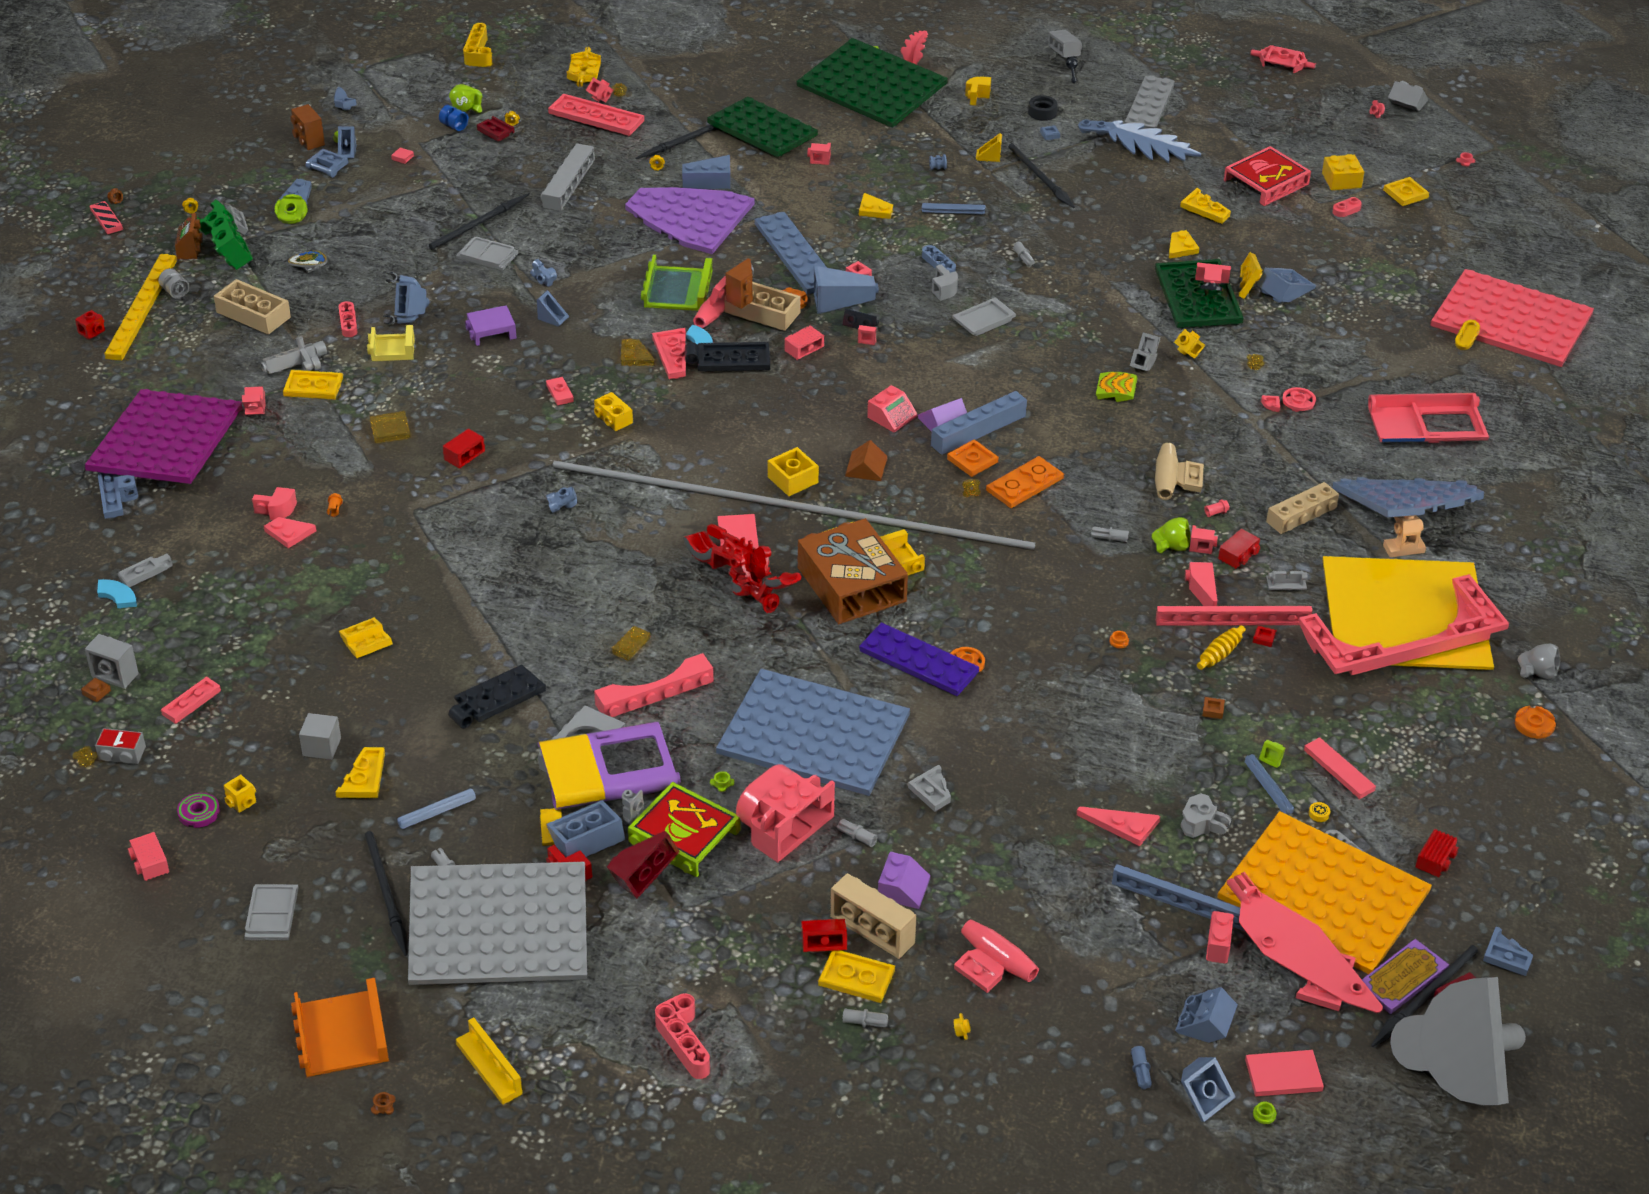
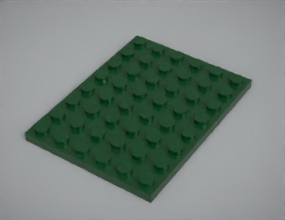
(872, 82)

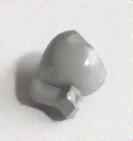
(1541, 661)

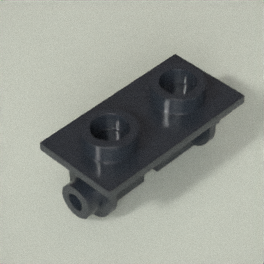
(855, 318)

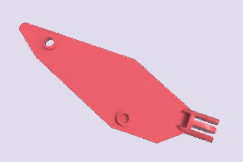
(1299, 945)

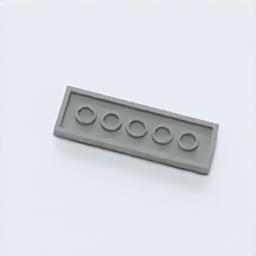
(1150, 101)

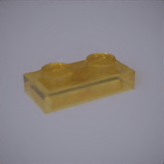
(630, 643)

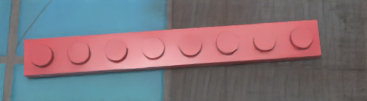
(1230, 615)

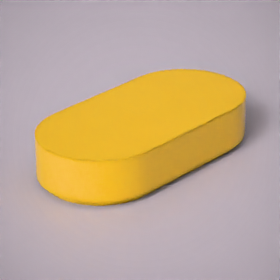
(1467, 334)

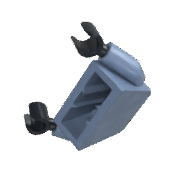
(409, 299)

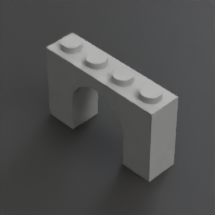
(585, 722)

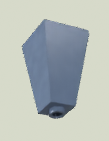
(841, 289)

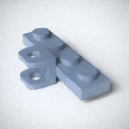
(114, 490)

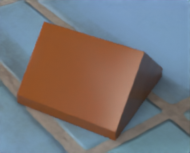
(867, 462)

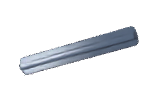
(953, 208)
(1269, 784)
(436, 808)

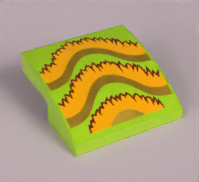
(1116, 385)

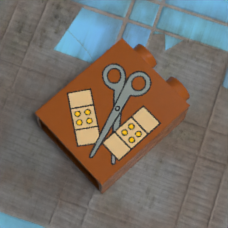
(852, 570)

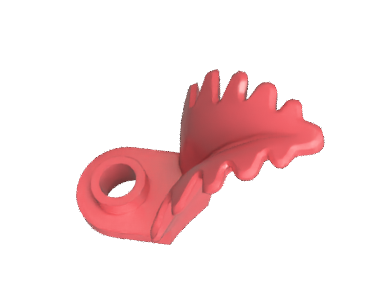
(914, 46)

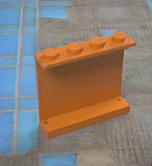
(340, 1032)

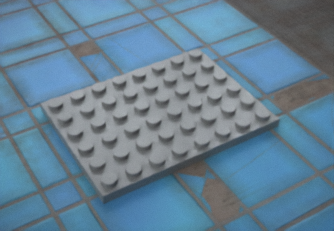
(497, 923)

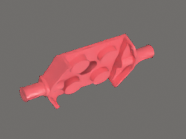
(1284, 57)

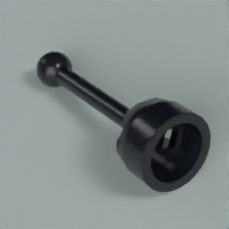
(1071, 63)

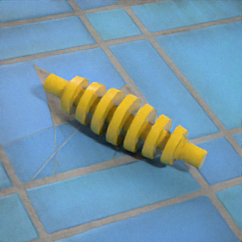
(1221, 647)

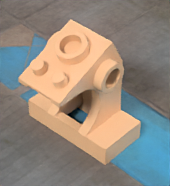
(1403, 545)

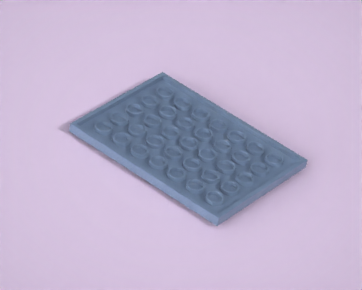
(814, 731)

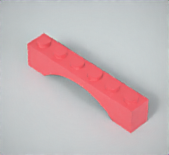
(621, 699)

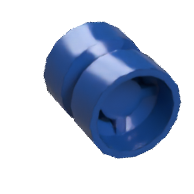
(453, 117)

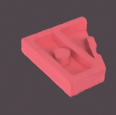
(289, 531)

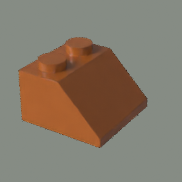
(739, 284)

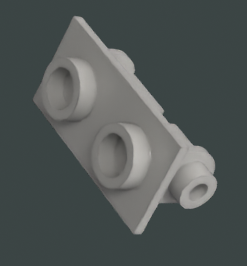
(1279, 581)
(632, 804)

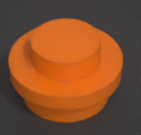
(1119, 639)

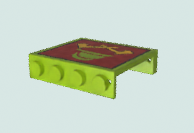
(691, 822)

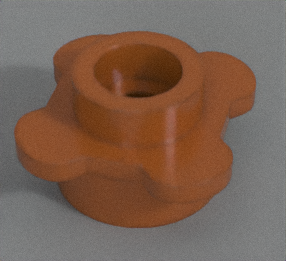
(380, 1099)

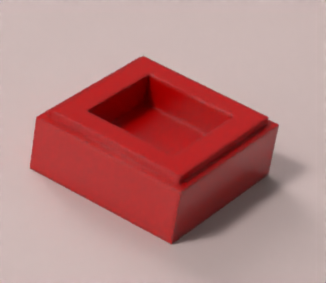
(1264, 636)

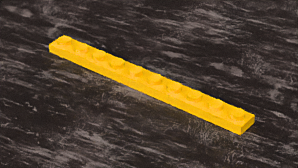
(139, 309)

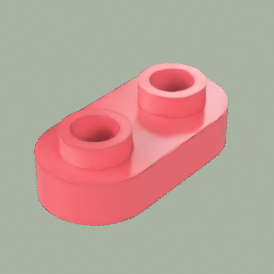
(1347, 207)

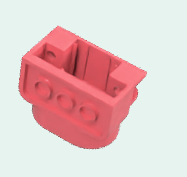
(784, 809)

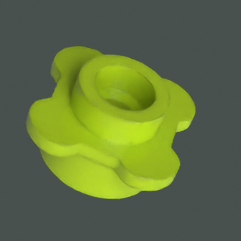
(722, 781)

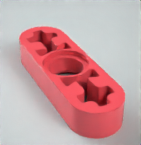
(348, 315)

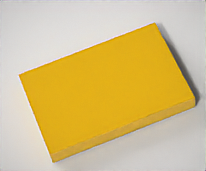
(313, 384)
(856, 975)

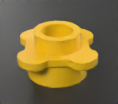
(961, 1026)

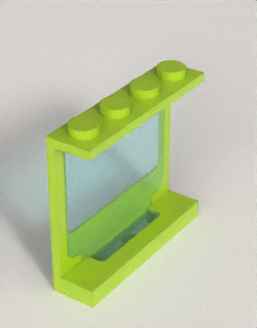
(676, 286)

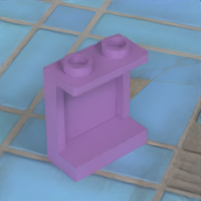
(489, 323)

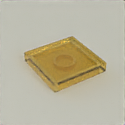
(390, 427)

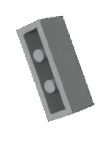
(1065, 43)

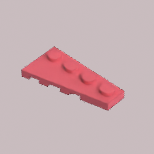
(671, 350)

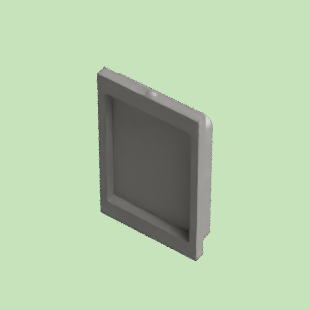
(487, 253)
(984, 316)
(271, 912)

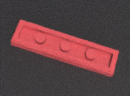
(1339, 768)

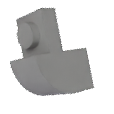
(944, 283)
(1145, 355)

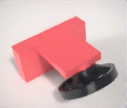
(1212, 275)

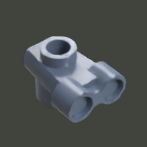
(542, 274)
(564, 497)

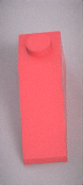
(1202, 582)

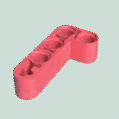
(672, 1023)

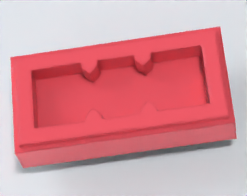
(559, 391)

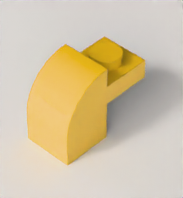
(977, 87)

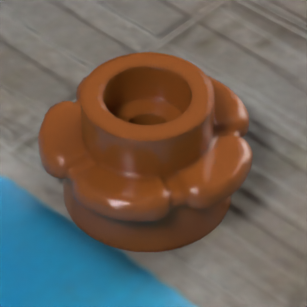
(117, 198)

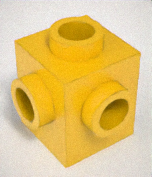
(1189, 343)
(239, 793)

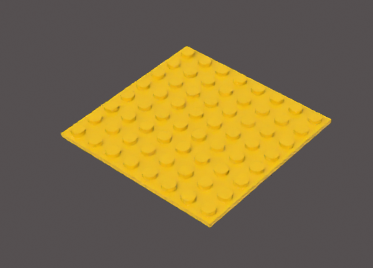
(1398, 605)

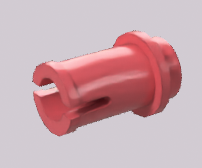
(1220, 507)

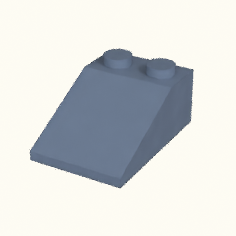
(1284, 284)

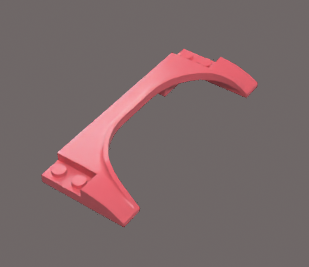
(1474, 623)

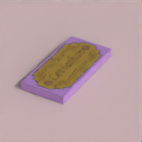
(1404, 975)

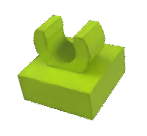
(1272, 753)

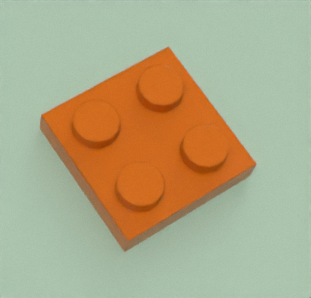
(972, 458)

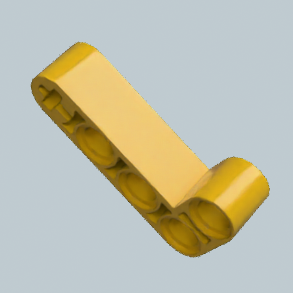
(474, 51)

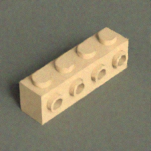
(1302, 508)

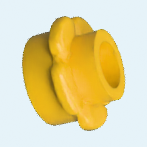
(509, 120)
(660, 165)
(190, 209)

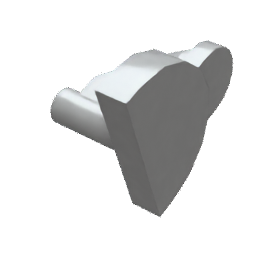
(1461, 1041)

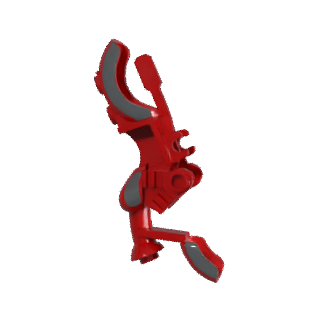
(746, 563)

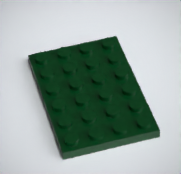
(762, 126)
(1193, 305)

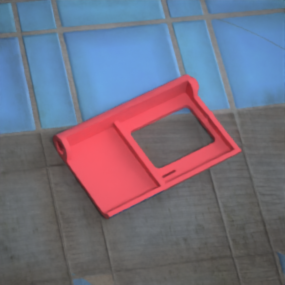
(1400, 419)

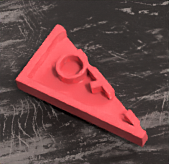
(1127, 825)

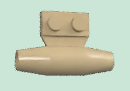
(1170, 472)

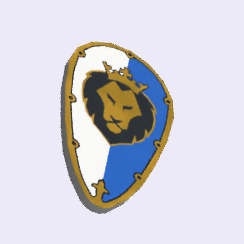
(308, 260)

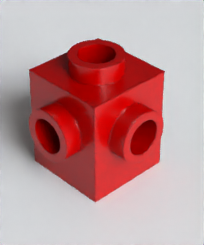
(90, 324)

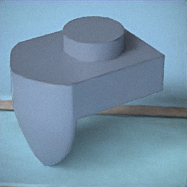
(342, 101)

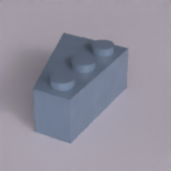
(707, 174)

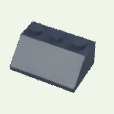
(587, 830)

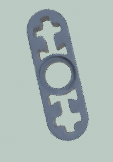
(932, 254)

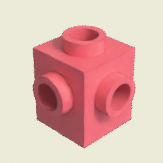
(600, 90)

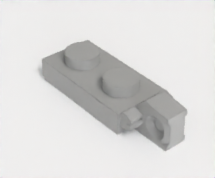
(144, 570)

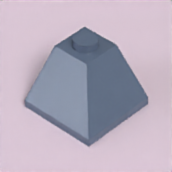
(1206, 1086)

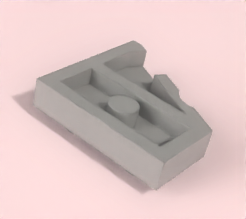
(931, 788)

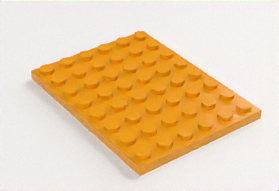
(1341, 889)

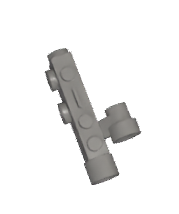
(303, 355)

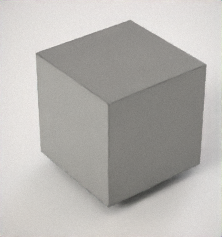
(320, 736)

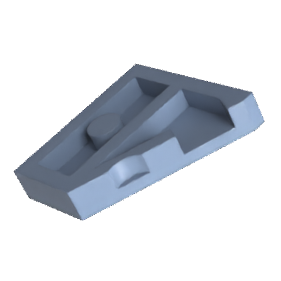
(1507, 954)

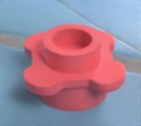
(1377, 109)
(1465, 159)

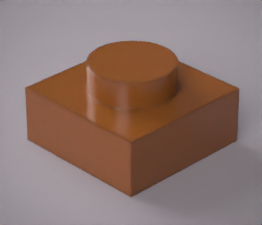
(96, 689)
(1213, 708)

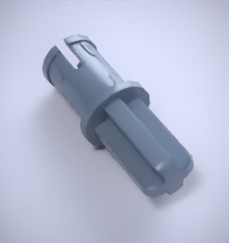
(1141, 1067)

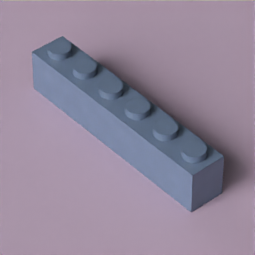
(978, 422)

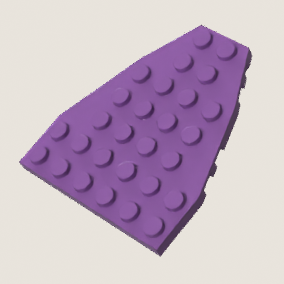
(693, 216)

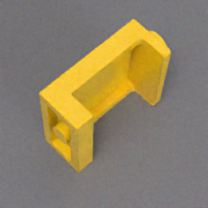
(899, 546)

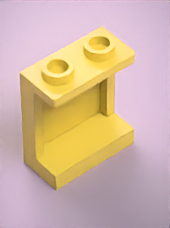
(391, 346)

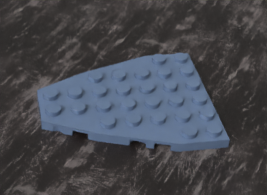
(1408, 497)

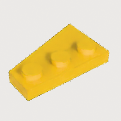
(1202, 205)
(1249, 273)
(365, 776)

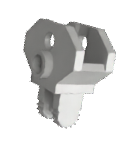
(1203, 817)

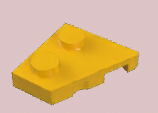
(875, 207)
(1182, 245)

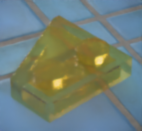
(635, 354)

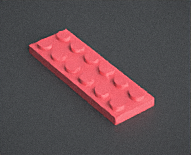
(596, 114)

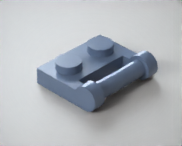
(332, 160)

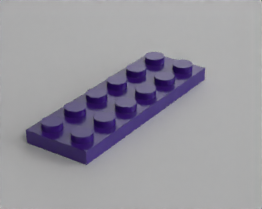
(919, 659)

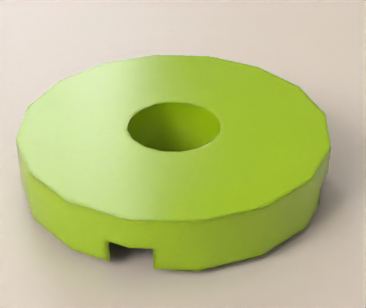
(295, 215)

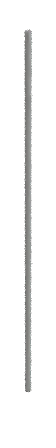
(795, 505)

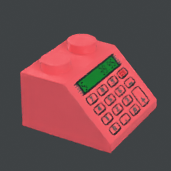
(891, 409)

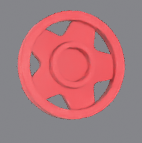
(1299, 401)

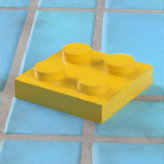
(1406, 191)

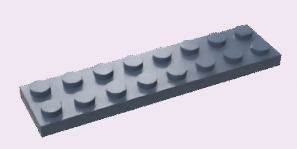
(790, 248)

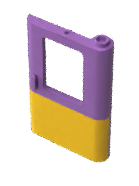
(580, 773)

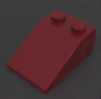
(642, 863)

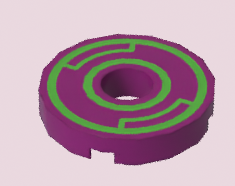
(198, 801)

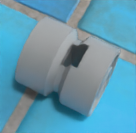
(173, 283)

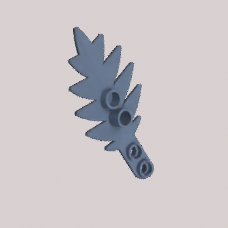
(1133, 135)

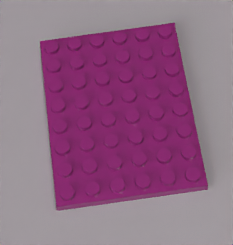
(164, 436)

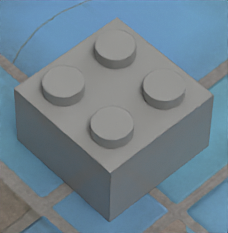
(111, 661)

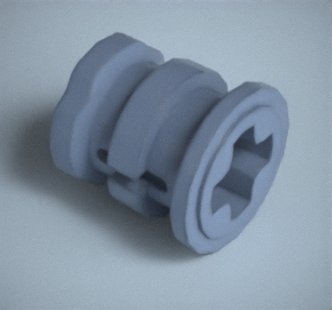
(938, 162)

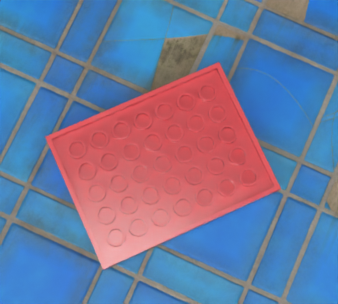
(1514, 317)

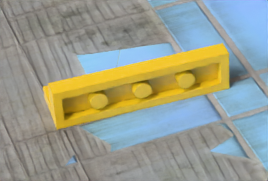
(490, 1063)

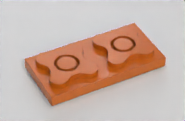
(1024, 482)

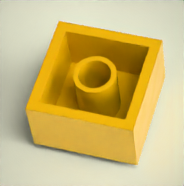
(1343, 172)
(793, 471)

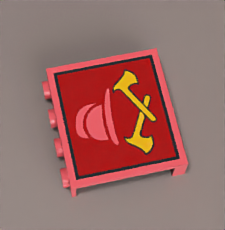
(1270, 174)

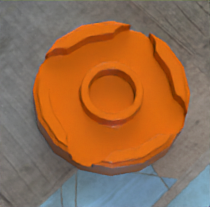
(1535, 722)

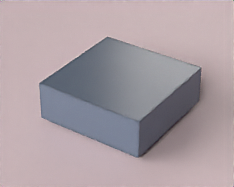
(1050, 132)

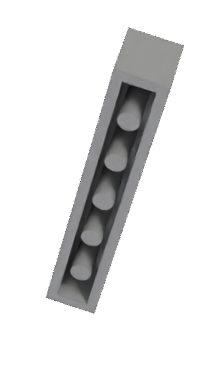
(568, 177)

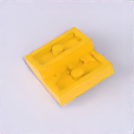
(365, 637)

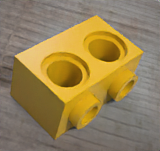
(613, 411)

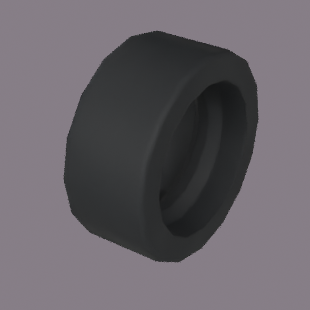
(1042, 108)

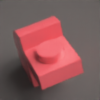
(254, 400)
(278, 505)

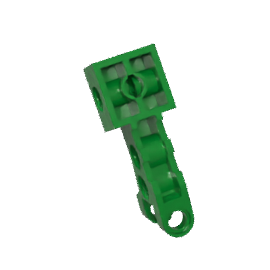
(225, 236)

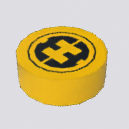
(1319, 812)

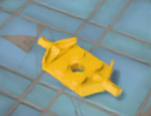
(584, 67)

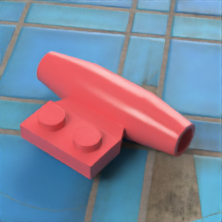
(713, 306)
(991, 957)

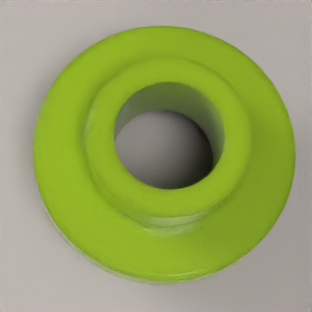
(1264, 1108)

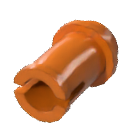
(334, 501)

